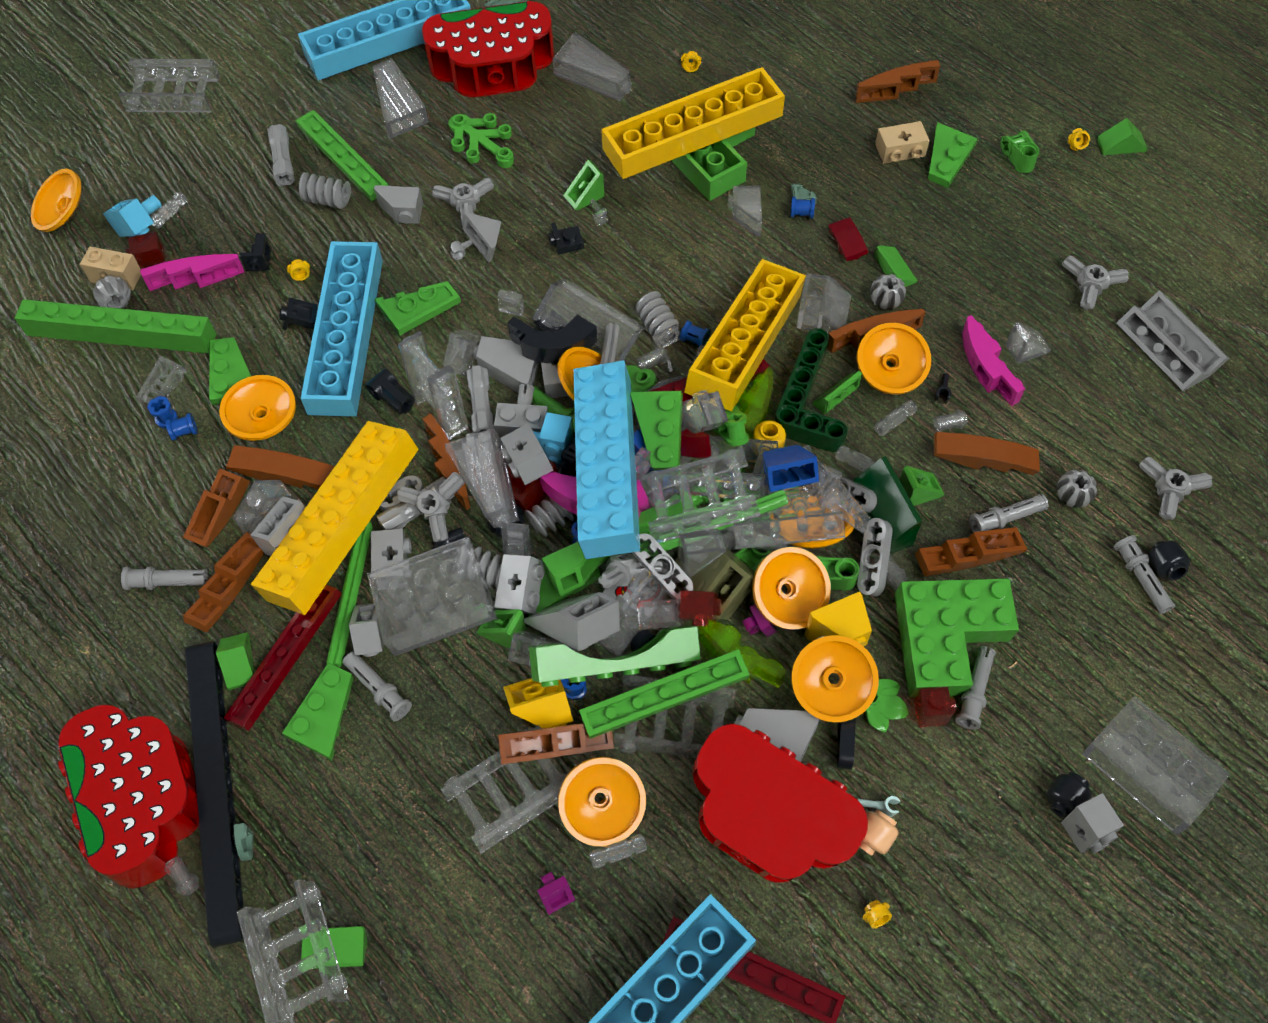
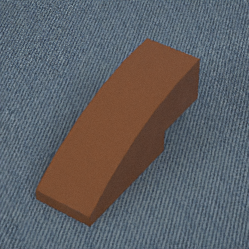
(216, 507)

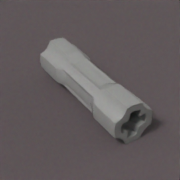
(282, 166)
(479, 386)
(398, 516)

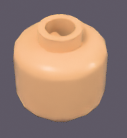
(880, 833)

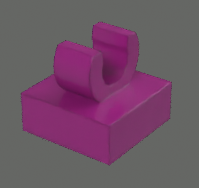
(758, 622)
(555, 893)

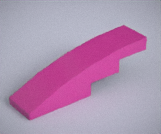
(186, 271)

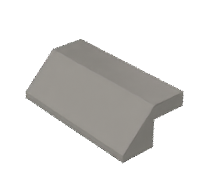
(1173, 341)

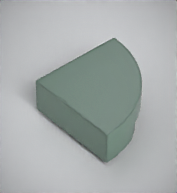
(802, 193)
(243, 841)

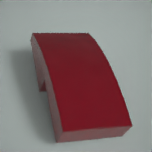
(848, 239)
(695, 445)

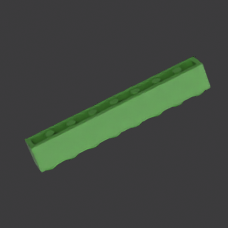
(115, 326)

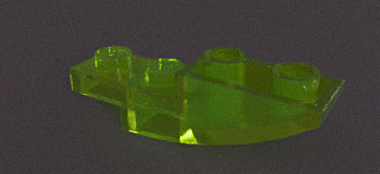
(757, 400)
(723, 639)

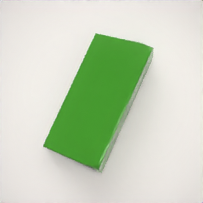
(893, 263)
(838, 392)
(348, 944)

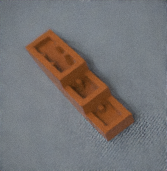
(901, 79)
(855, 331)
(982, 451)
(444, 464)
(276, 465)
(970, 552)
(222, 588)
(550, 743)

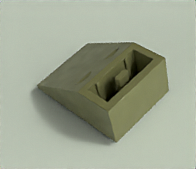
(727, 578)

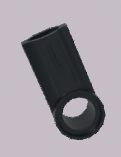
(386, 388)

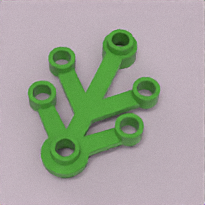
(463, 124)

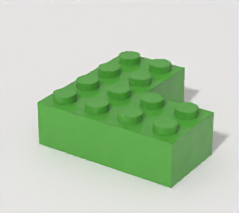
(716, 166)
(940, 620)

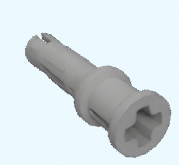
(998, 517)
(1138, 563)
(151, 578)
(383, 692)
(974, 698)

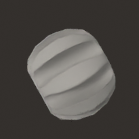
(887, 291)
(112, 292)
(1076, 488)

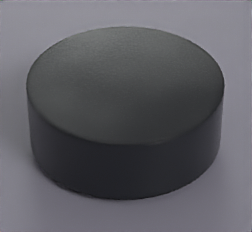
(641, 639)

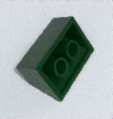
(892, 504)

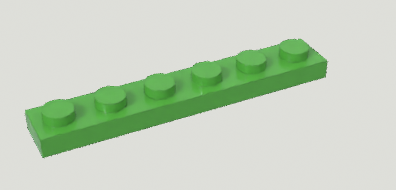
(340, 154)
(664, 694)

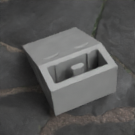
(579, 620)

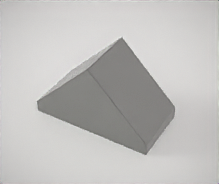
(482, 233)

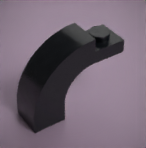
(550, 346)

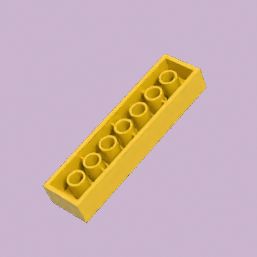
(692, 122)
(746, 333)
(335, 517)

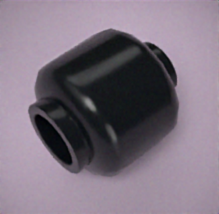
(1169, 560)
(1067, 793)

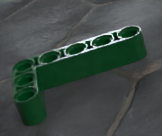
(800, 420)

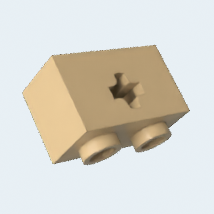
(902, 142)
(101, 262)

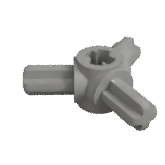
(463, 195)
(1093, 279)
(1173, 485)
(423, 503)
(622, 568)

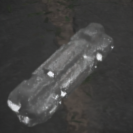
(168, 209)
(895, 417)
(854, 458)
(618, 851)

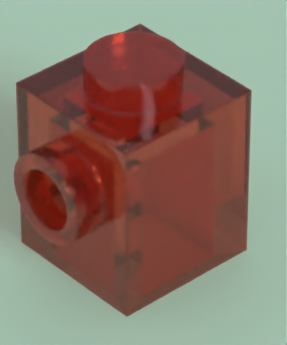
(146, 249)
(699, 607)
(934, 706)

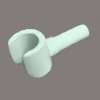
(882, 805)

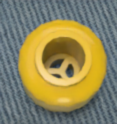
(770, 431)

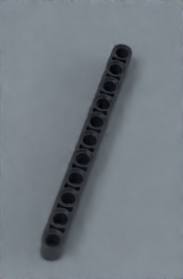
(214, 795)

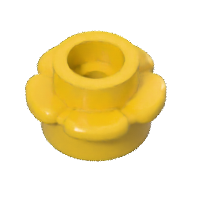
(690, 66)
(1083, 141)
(299, 270)
(877, 914)

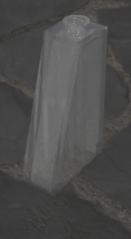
(591, 68)
(398, 100)
(486, 475)

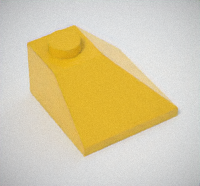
(841, 618)
(539, 704)

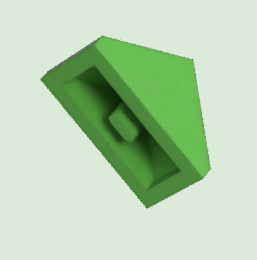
(1122, 139)
(585, 186)
(920, 485)
(502, 629)
(236, 660)

